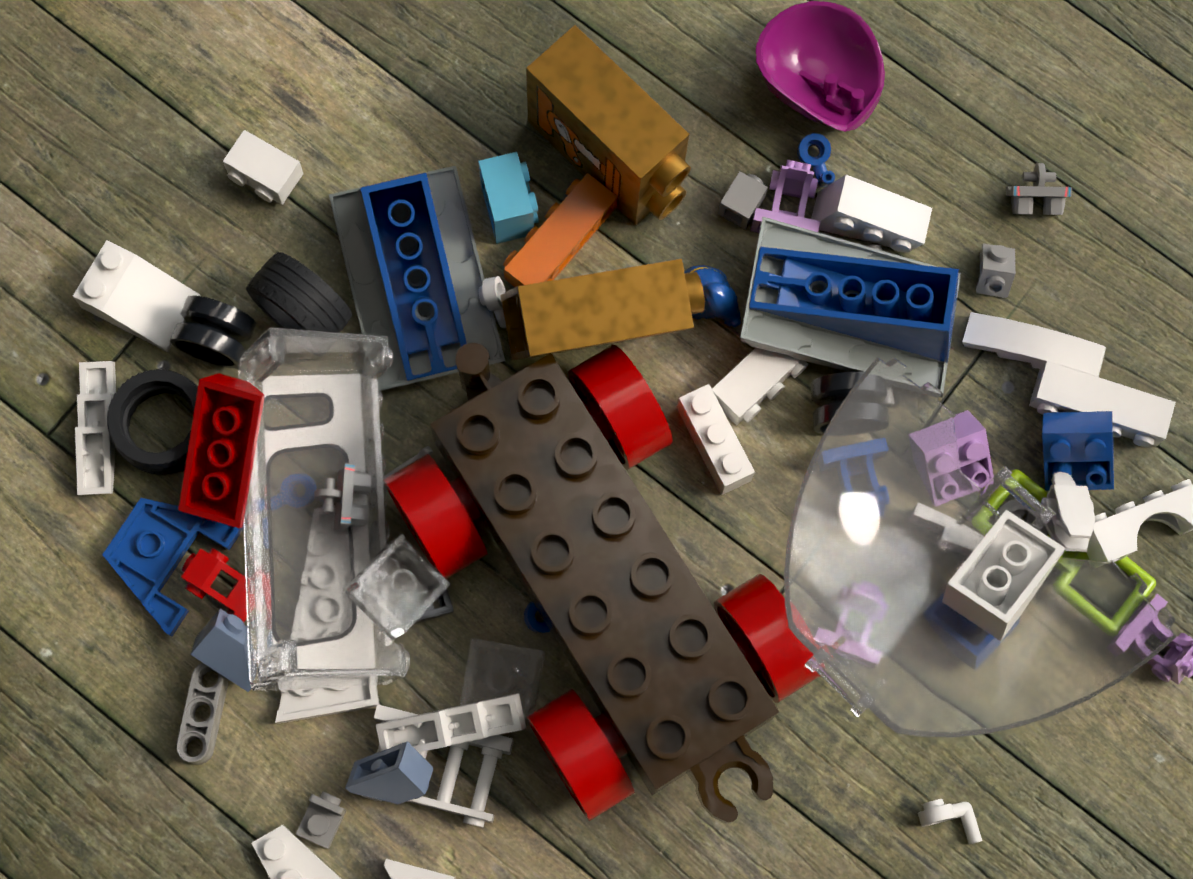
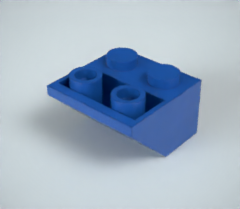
(1079, 446)

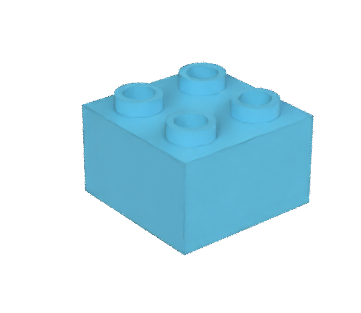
(508, 196)

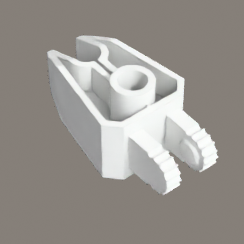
(1074, 513)

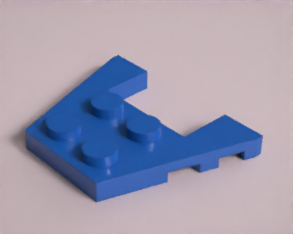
(151, 548)

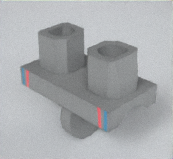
(1023, 196)
(348, 482)

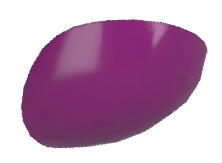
(822, 63)

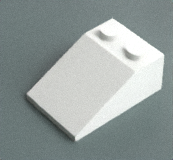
(133, 295)
(1002, 575)

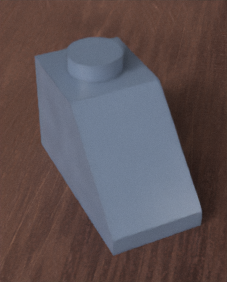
(225, 648)
(391, 775)

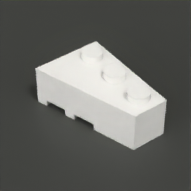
(871, 214)

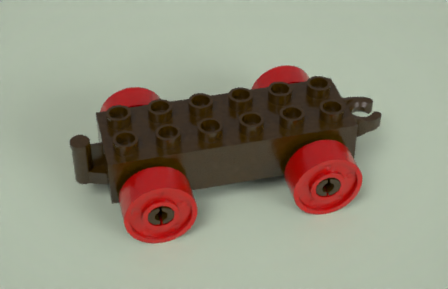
(655, 656)

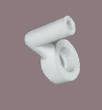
(490, 296)
(937, 812)

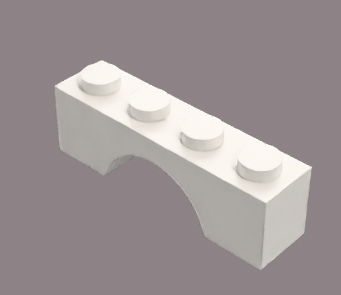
(1117, 534)

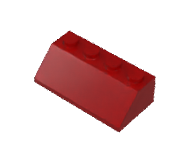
(221, 449)

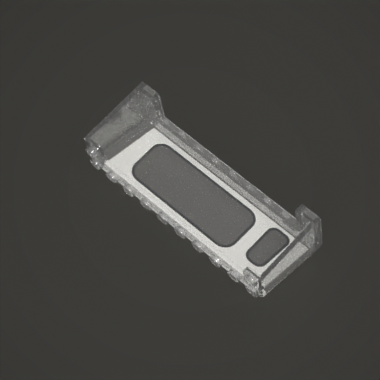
(313, 421)

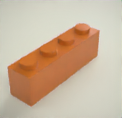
(562, 234)

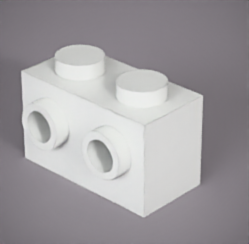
(262, 167)

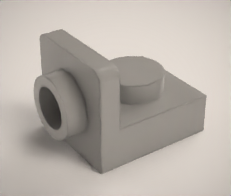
(321, 819)

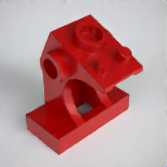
(202, 570)

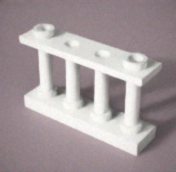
(492, 749)

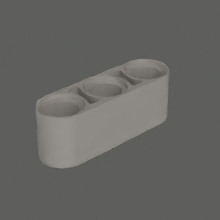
(206, 730)

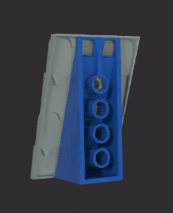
(415, 272)
(849, 304)

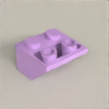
(973, 449)

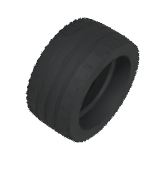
(297, 296)
(124, 404)

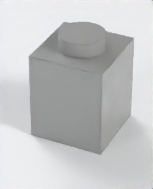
(742, 199)

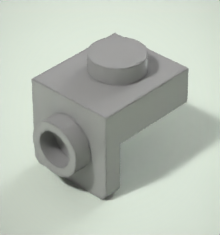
(996, 270)

